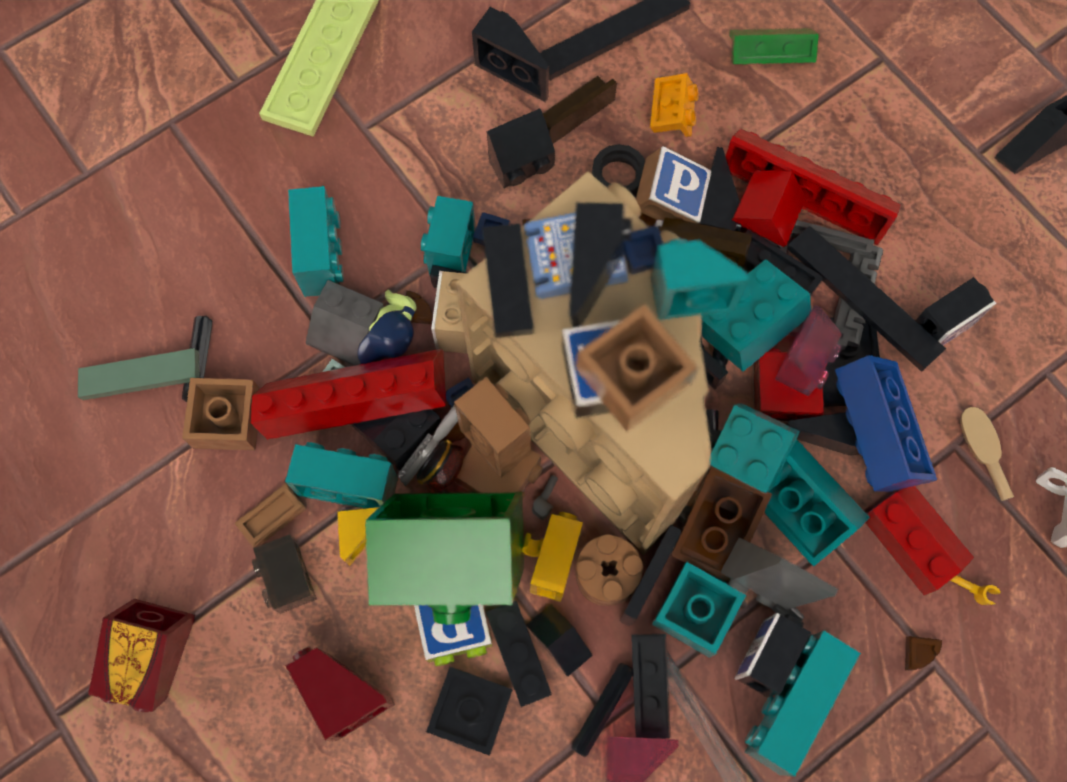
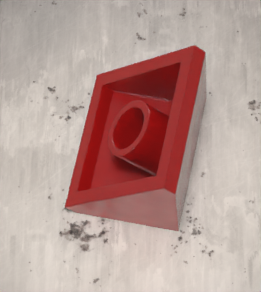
(771, 205)

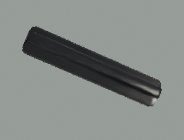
(200, 341)
(602, 710)

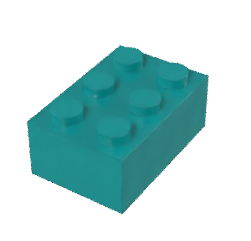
(314, 239)
(764, 315)
(341, 476)

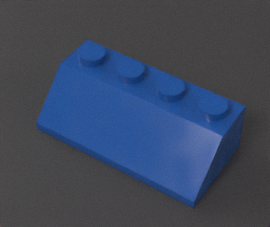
(884, 424)

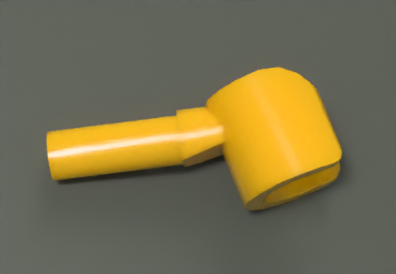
(531, 547)
(978, 591)

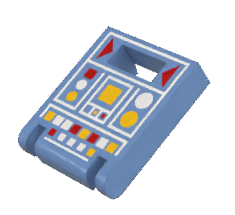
(551, 255)

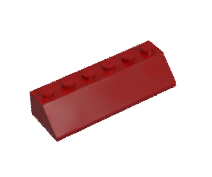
(826, 192)
(350, 395)

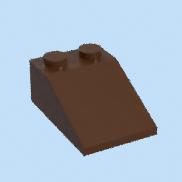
(717, 518)

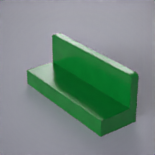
(774, 46)

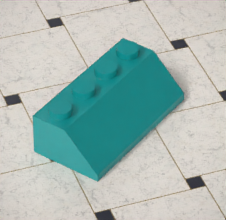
(812, 506)

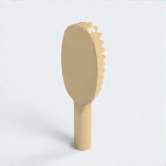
(985, 446)

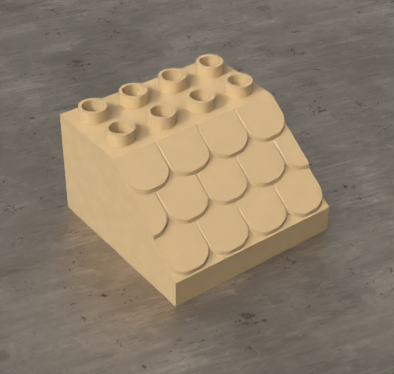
(630, 476)

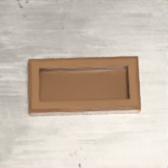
(270, 516)

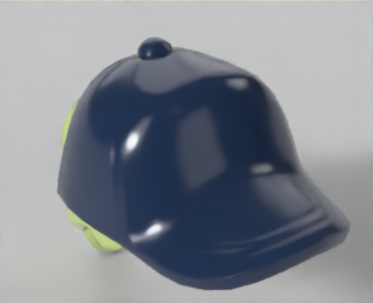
(390, 332)

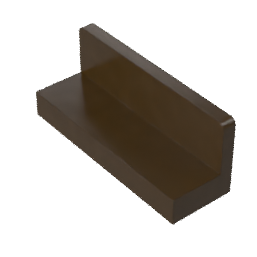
(579, 107)
(726, 242)

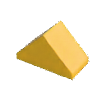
(352, 533)

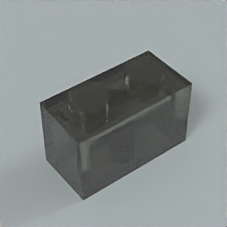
(283, 574)

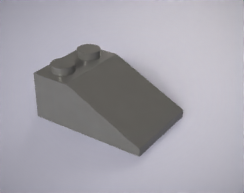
(773, 577)

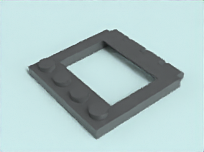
(863, 256)

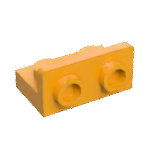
(674, 104)

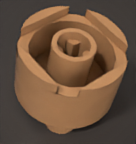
(604, 552)

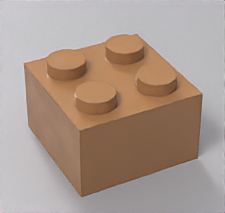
(635, 367)
(220, 414)

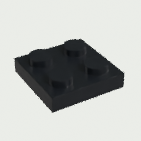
(469, 711)

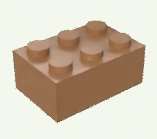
(494, 426)

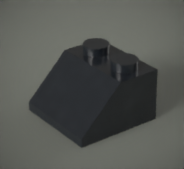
(520, 149)

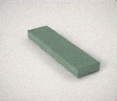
(138, 374)

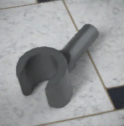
(541, 507)

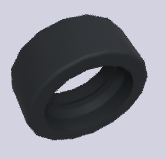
(619, 153)

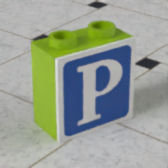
(446, 641)

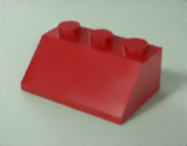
(918, 539)

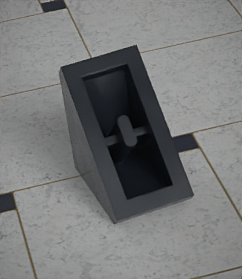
(559, 639)

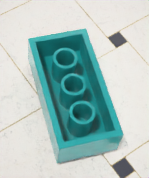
(803, 705)

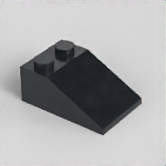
(509, 54)
(399, 435)

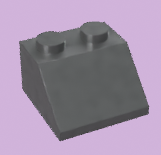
(341, 321)

